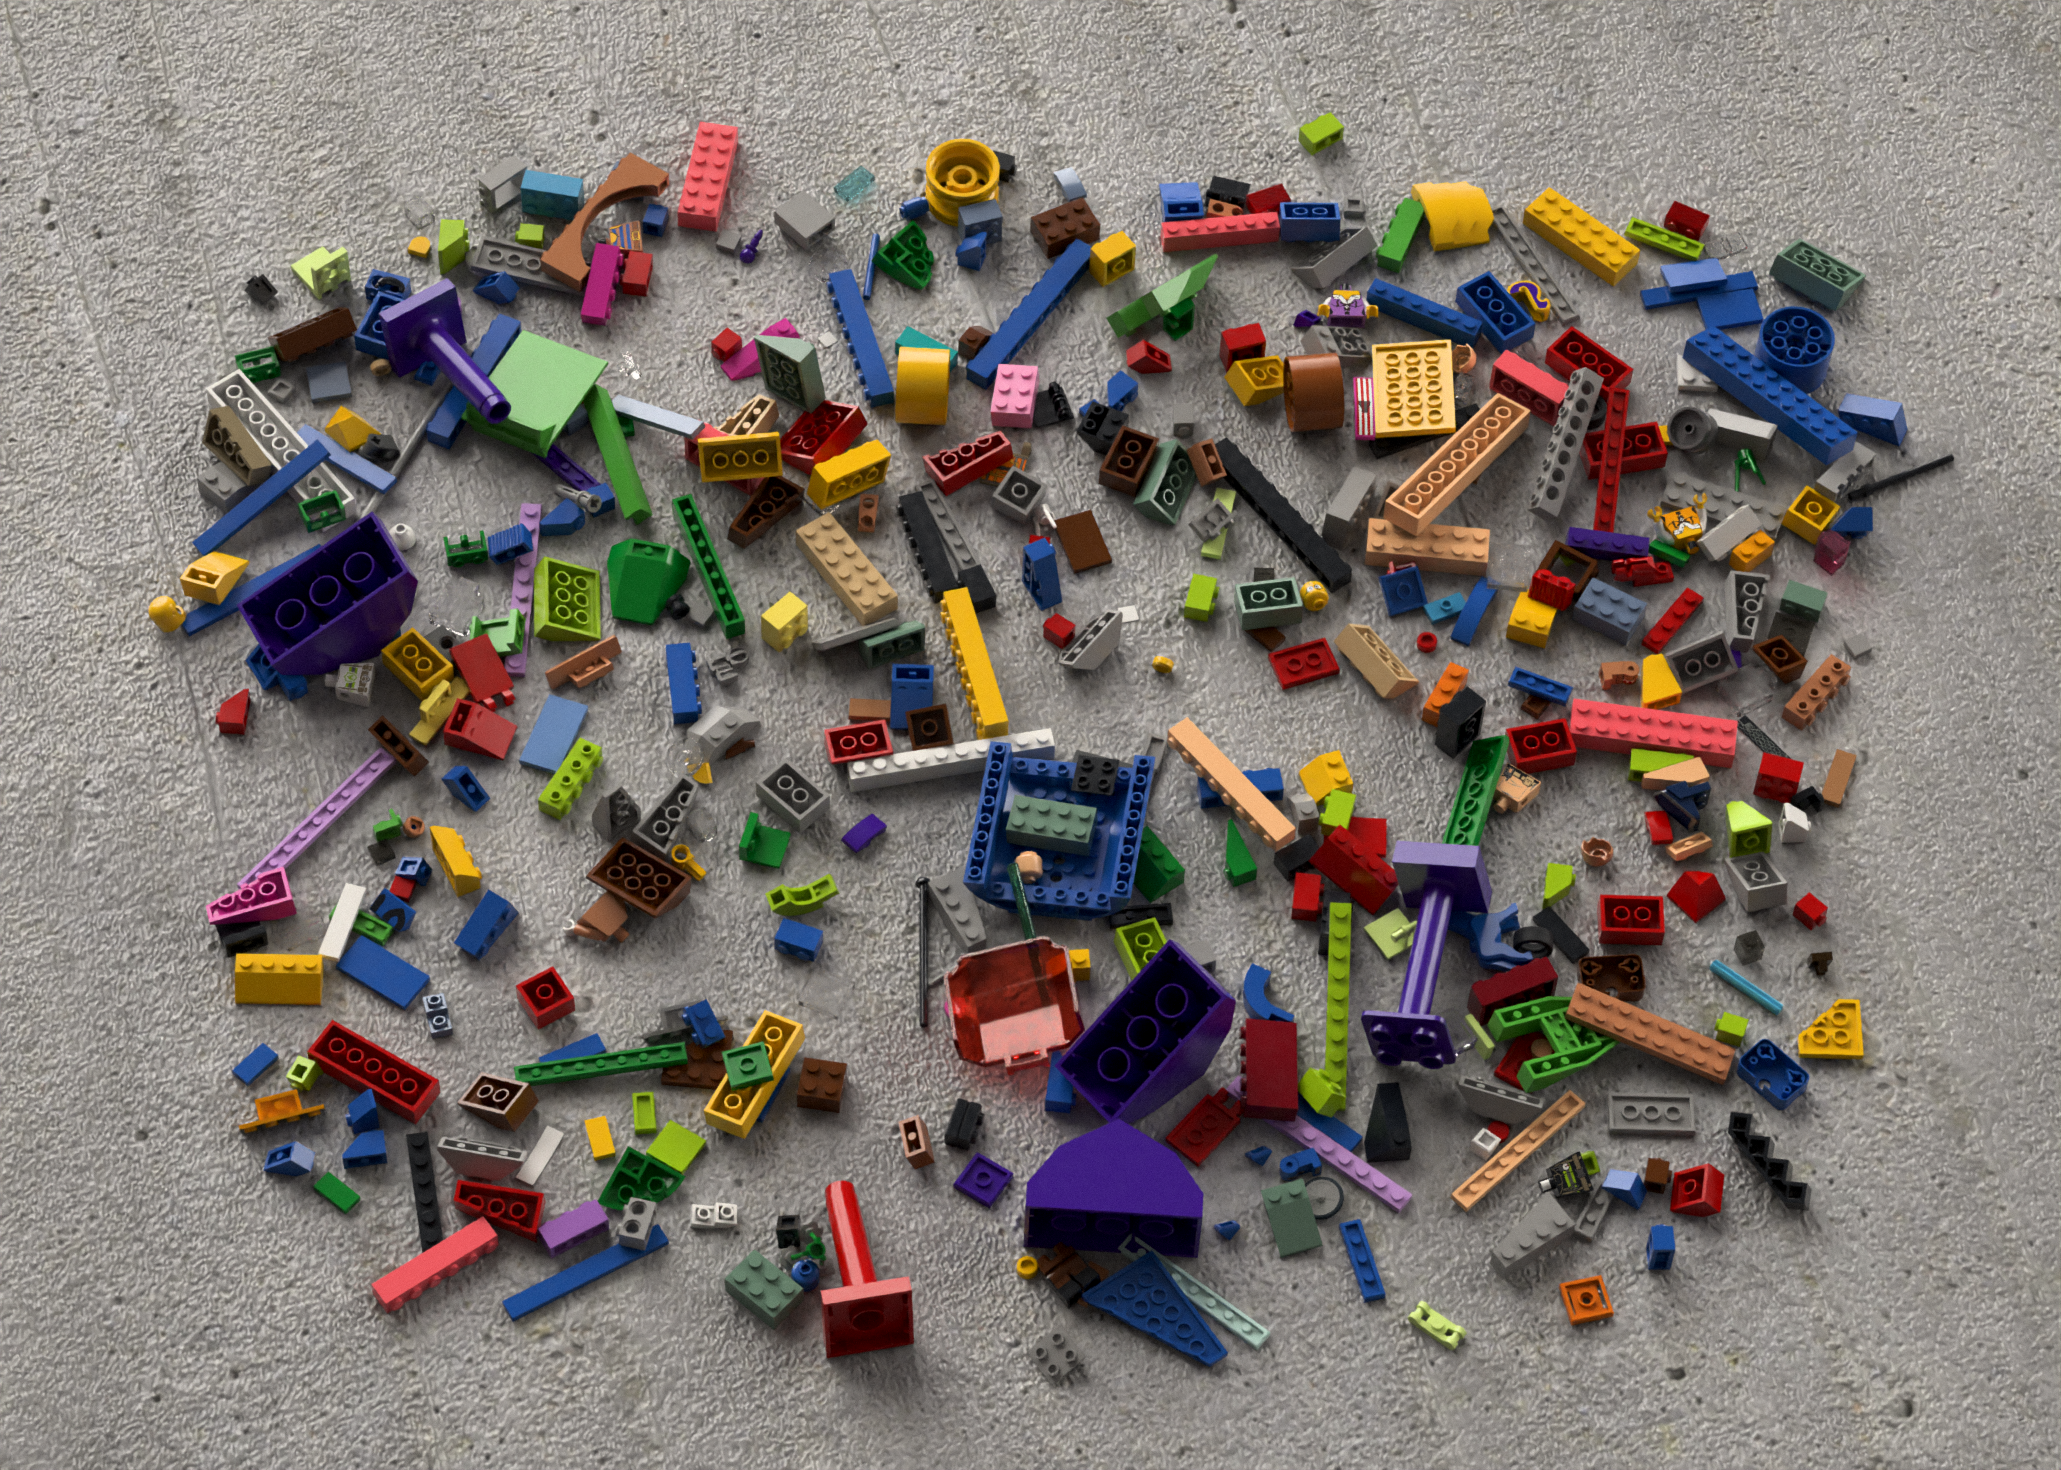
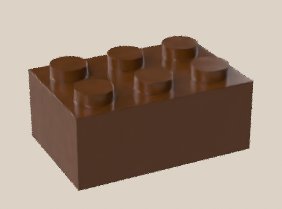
(1064, 224)
(1128, 461)

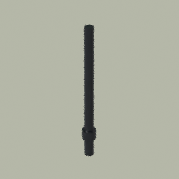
(1868, 489)

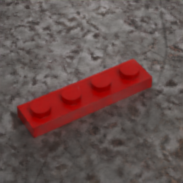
(1672, 621)

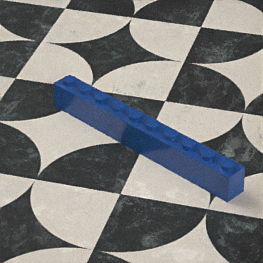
(1030, 314)

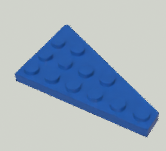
(1155, 1304)

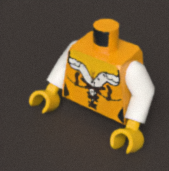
(1681, 527)

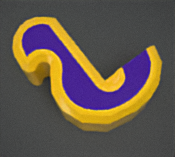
(1530, 294)

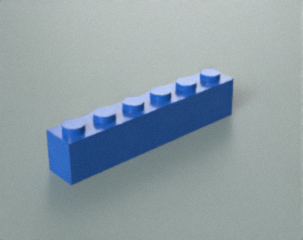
(1424, 313)

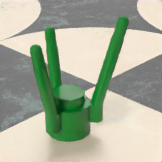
(1746, 461)

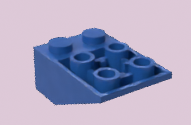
(1180, 201)
(910, 691)

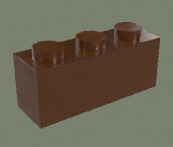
(398, 745)

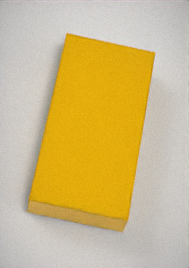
(600, 1138)

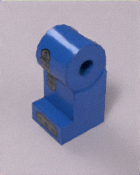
(1300, 1164)

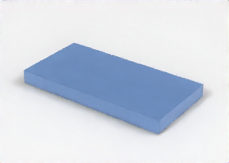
(553, 734)

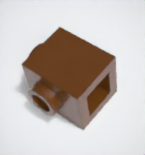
(1657, 1175)

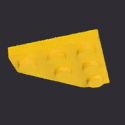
(1834, 1033)

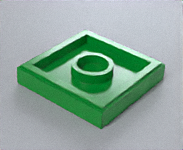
(747, 1066)

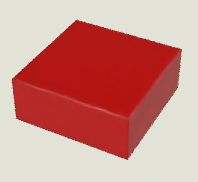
(403, 888)

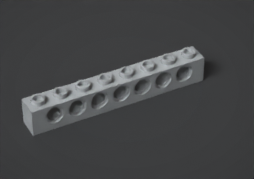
(1565, 444)

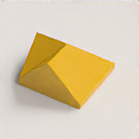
(349, 429)

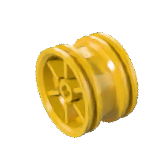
(958, 176)

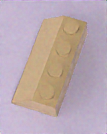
(1375, 661)

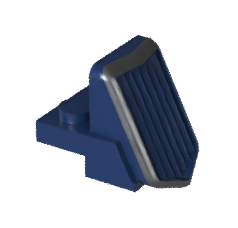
(1684, 802)

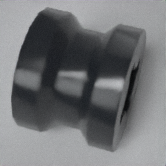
(677, 606)

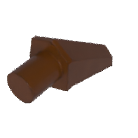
(739, 747)

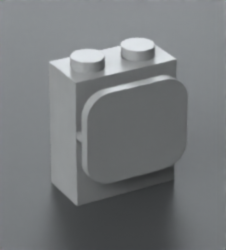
(803, 220)

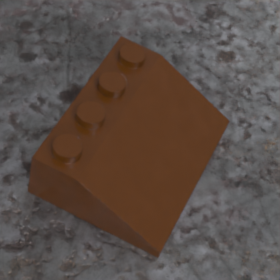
(641, 879)

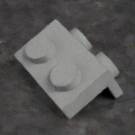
(1211, 520)

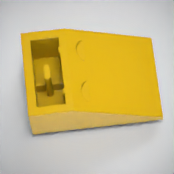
(212, 577)

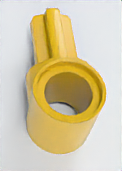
(688, 863)

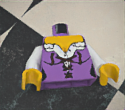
(1347, 308)

